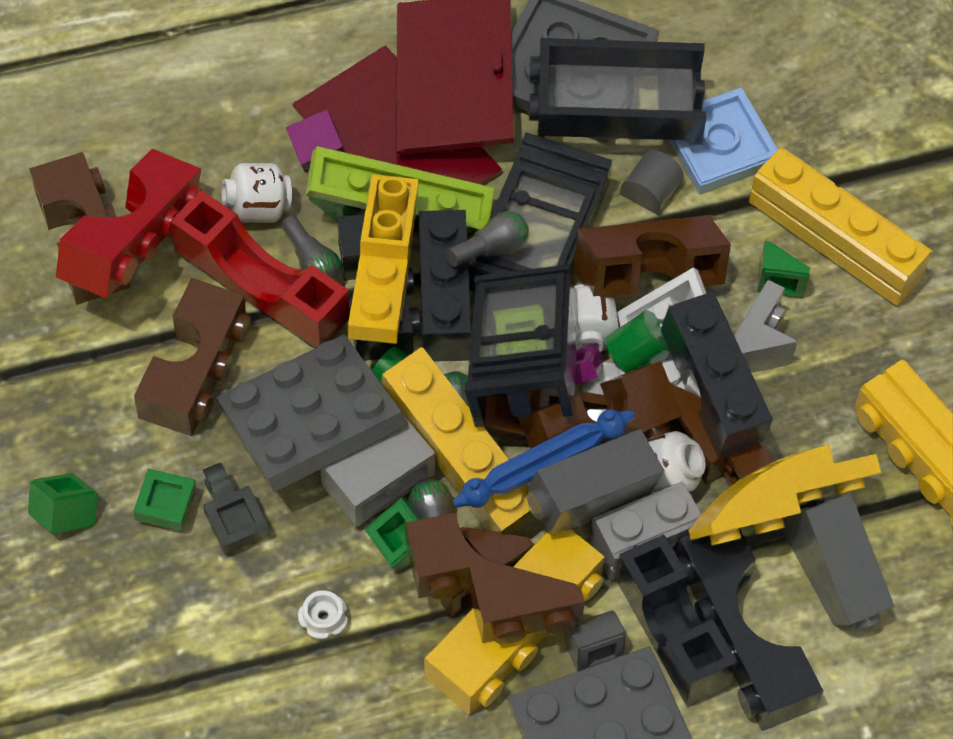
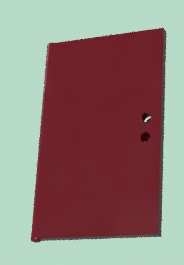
(449, 75)
(365, 119)

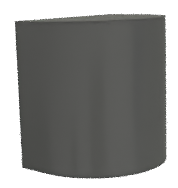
(653, 181)
(595, 640)

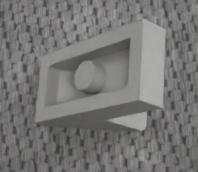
(758, 334)

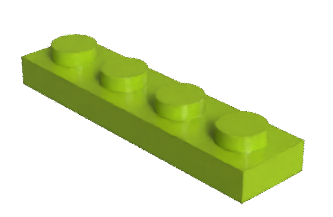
(347, 181)

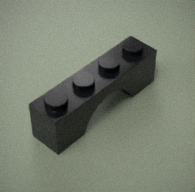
(772, 678)

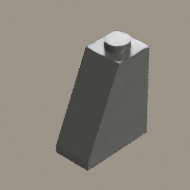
(594, 482)
(839, 560)

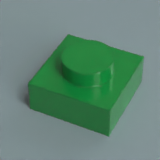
(165, 499)

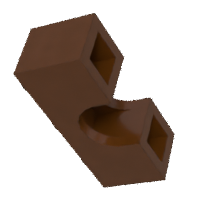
(66, 194)
(615, 255)
(640, 390)
(181, 391)

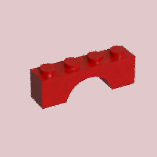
(221, 246)
(106, 251)

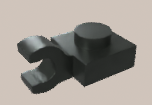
(232, 513)

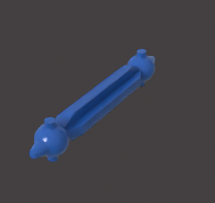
(523, 467)

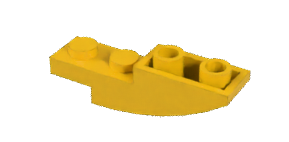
(383, 259)
(776, 492)

